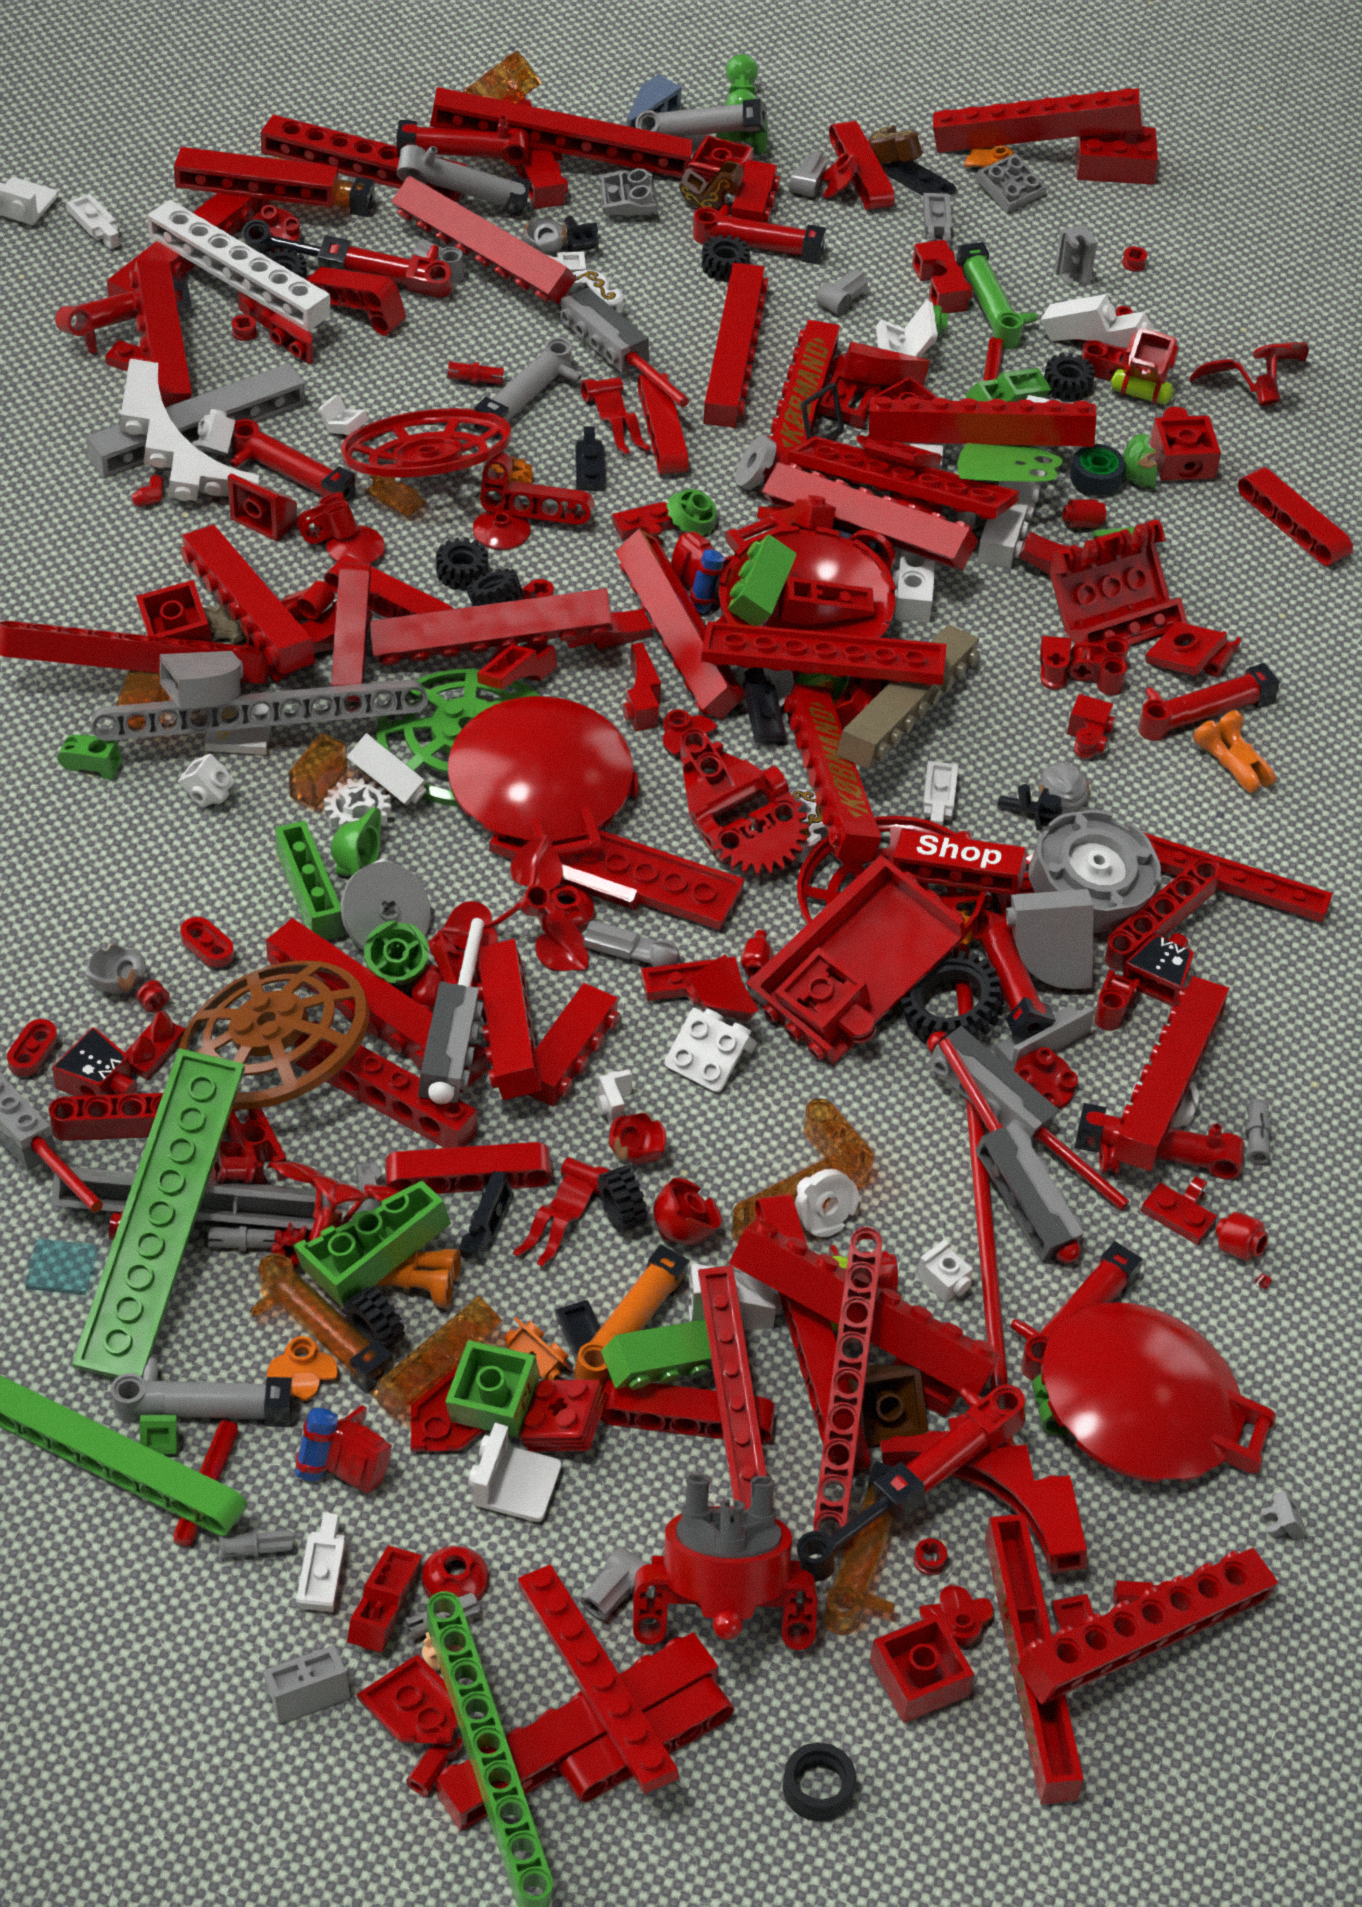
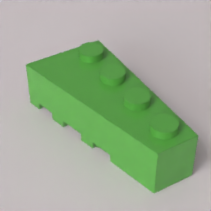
(373, 1242)

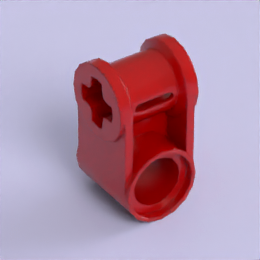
(1104, 358)
(1054, 660)
(1114, 1000)
(233, 1164)

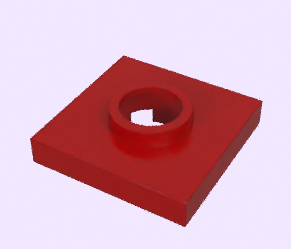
(1189, 659)

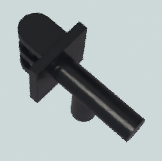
(581, 236)
(1045, 809)

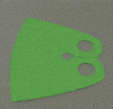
(999, 464)

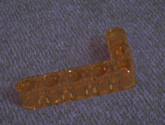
(838, 1145)

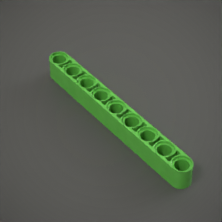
(119, 1459)
(492, 1766)

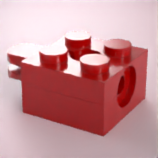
(1184, 440)
(837, 995)

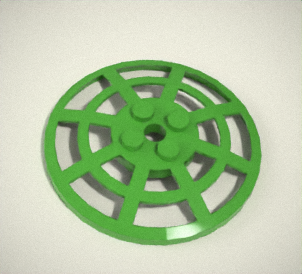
(445, 721)

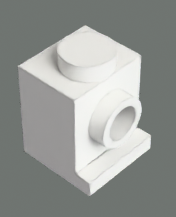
(215, 432)
(944, 1272)

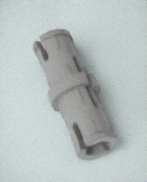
(1258, 1131)
(241, 1237)

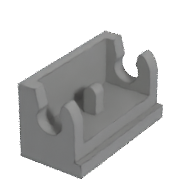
(1075, 255)
(306, 1684)

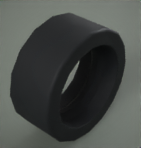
(824, 1755)

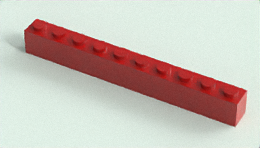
(565, 132)

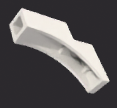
(1092, 320)

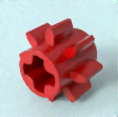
(288, 1238)

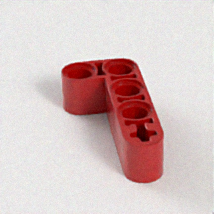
(364, 292)
(535, 493)

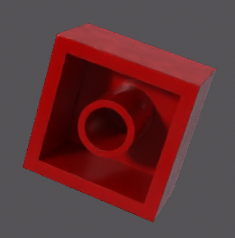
(174, 613)
(921, 1668)

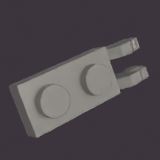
(937, 216)

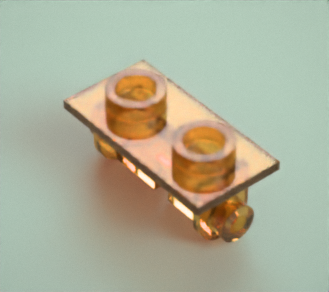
(396, 495)

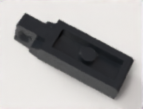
(589, 462)
(763, 708)
(488, 1217)

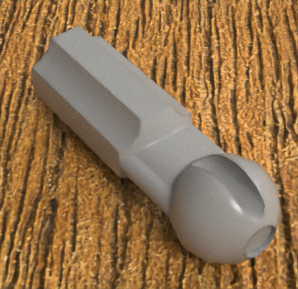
(630, 945)

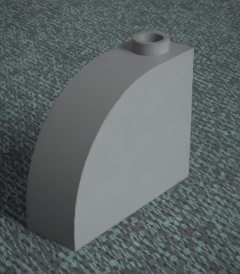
(201, 678)
(1055, 936)

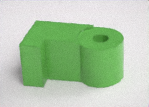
(90, 754)

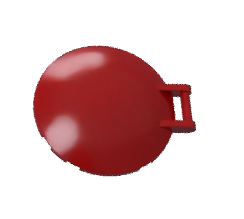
(821, 557)
(541, 771)
(1149, 1395)

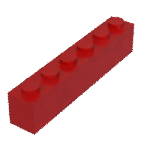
(256, 177)
(546, 184)
(160, 328)
(507, 1020)

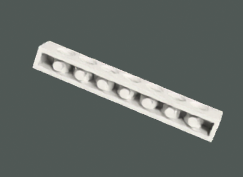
(239, 265)
(914, 573)

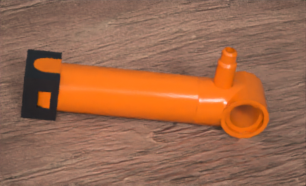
(661, 1278)

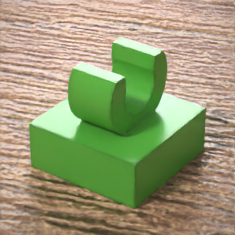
(159, 1433)

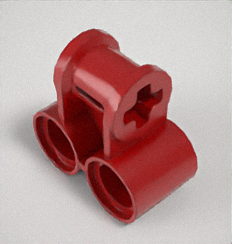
(330, 519)
(1102, 663)

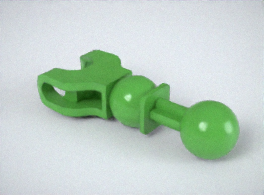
(742, 72)

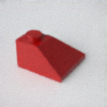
(261, 508)
(721, 991)

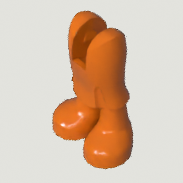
(1241, 758)
(438, 1282)

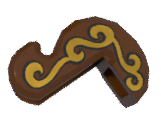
(895, 146)
(712, 194)

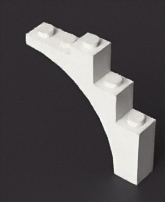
(165, 445)

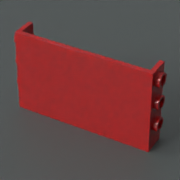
(879, 930)

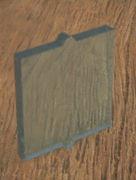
(61, 1266)

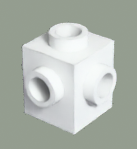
(206, 781)

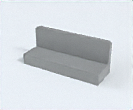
(1067, 1028)

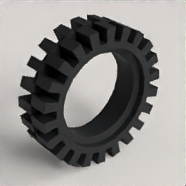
(950, 969)

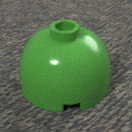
(396, 953)

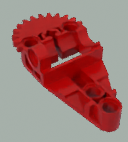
(730, 787)

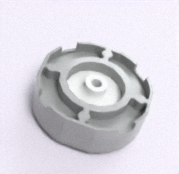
(1100, 856)

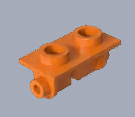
(528, 1340)

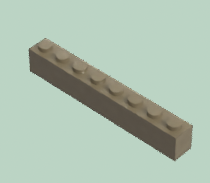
(902, 704)

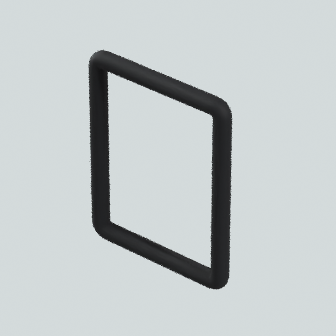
(833, 386)

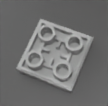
(1011, 183)

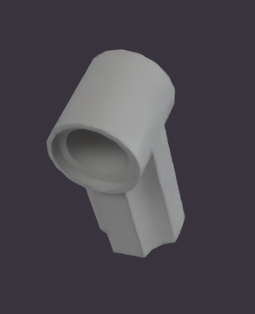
(807, 178)
(450, 255)
(838, 296)
(612, 1584)

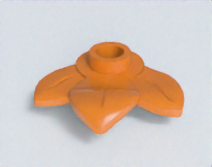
(986, 156)
(305, 1370)

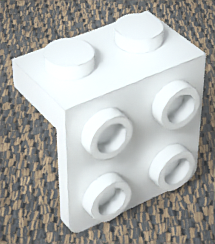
(25, 200)
(912, 339)
(708, 1049)
(512, 1478)

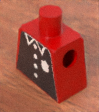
(1161, 967)
(94, 1068)

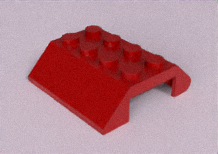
(1115, 587)

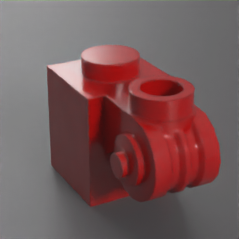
(1089, 724)

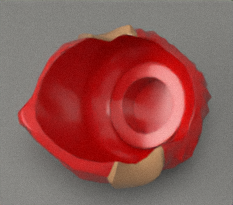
(637, 1138)

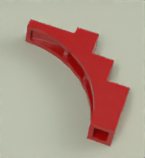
(1009, 1476)

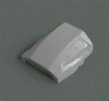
(628, 193)

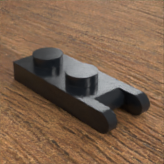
(918, 178)

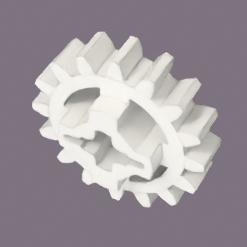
(354, 802)

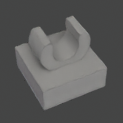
(1288, 1517)

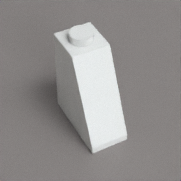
(388, 770)
(756, 1300)

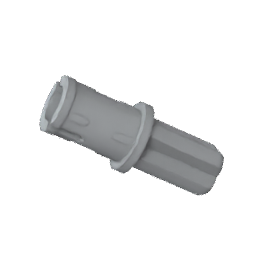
(255, 1543)
(418, 1623)

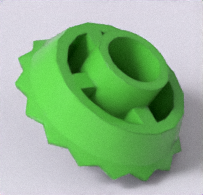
(693, 511)

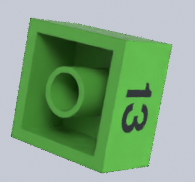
(492, 1387)

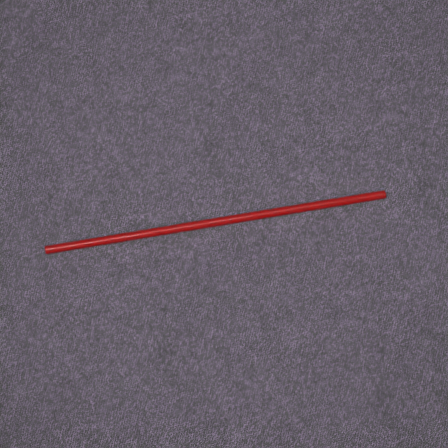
(984, 1217)

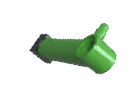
(990, 295)

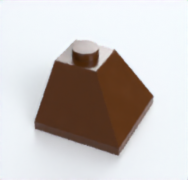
(892, 1403)

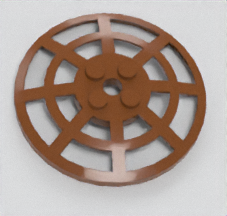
(276, 1021)

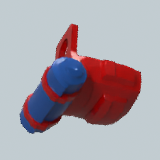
(698, 568)
(342, 1449)

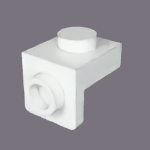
(339, 419)
(610, 1090)

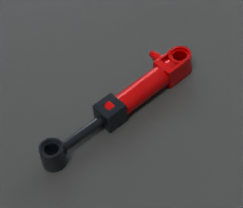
(338, 253)
(905, 1486)

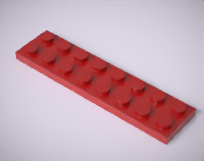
(922, 482)
(824, 653)
(658, 876)

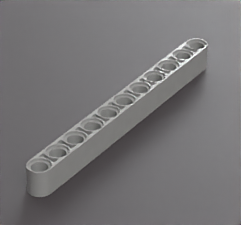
(275, 715)

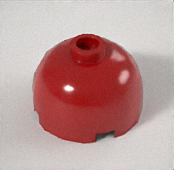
(684, 1214)

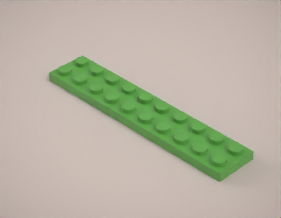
(159, 1215)

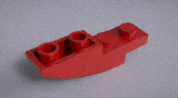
(281, 330)

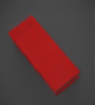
(256, 1138)

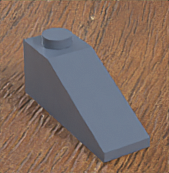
(655, 95)

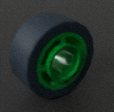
(1098, 469)

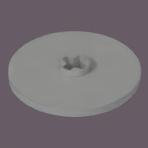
(381, 885)

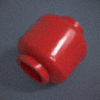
(1241, 1236)

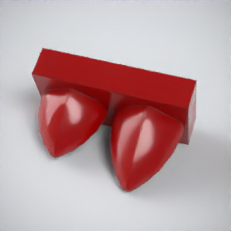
(154, 1045)

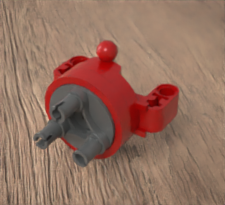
(726, 1566)

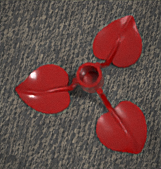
(1266, 384)
(541, 870)
(334, 1191)

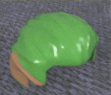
(1139, 463)

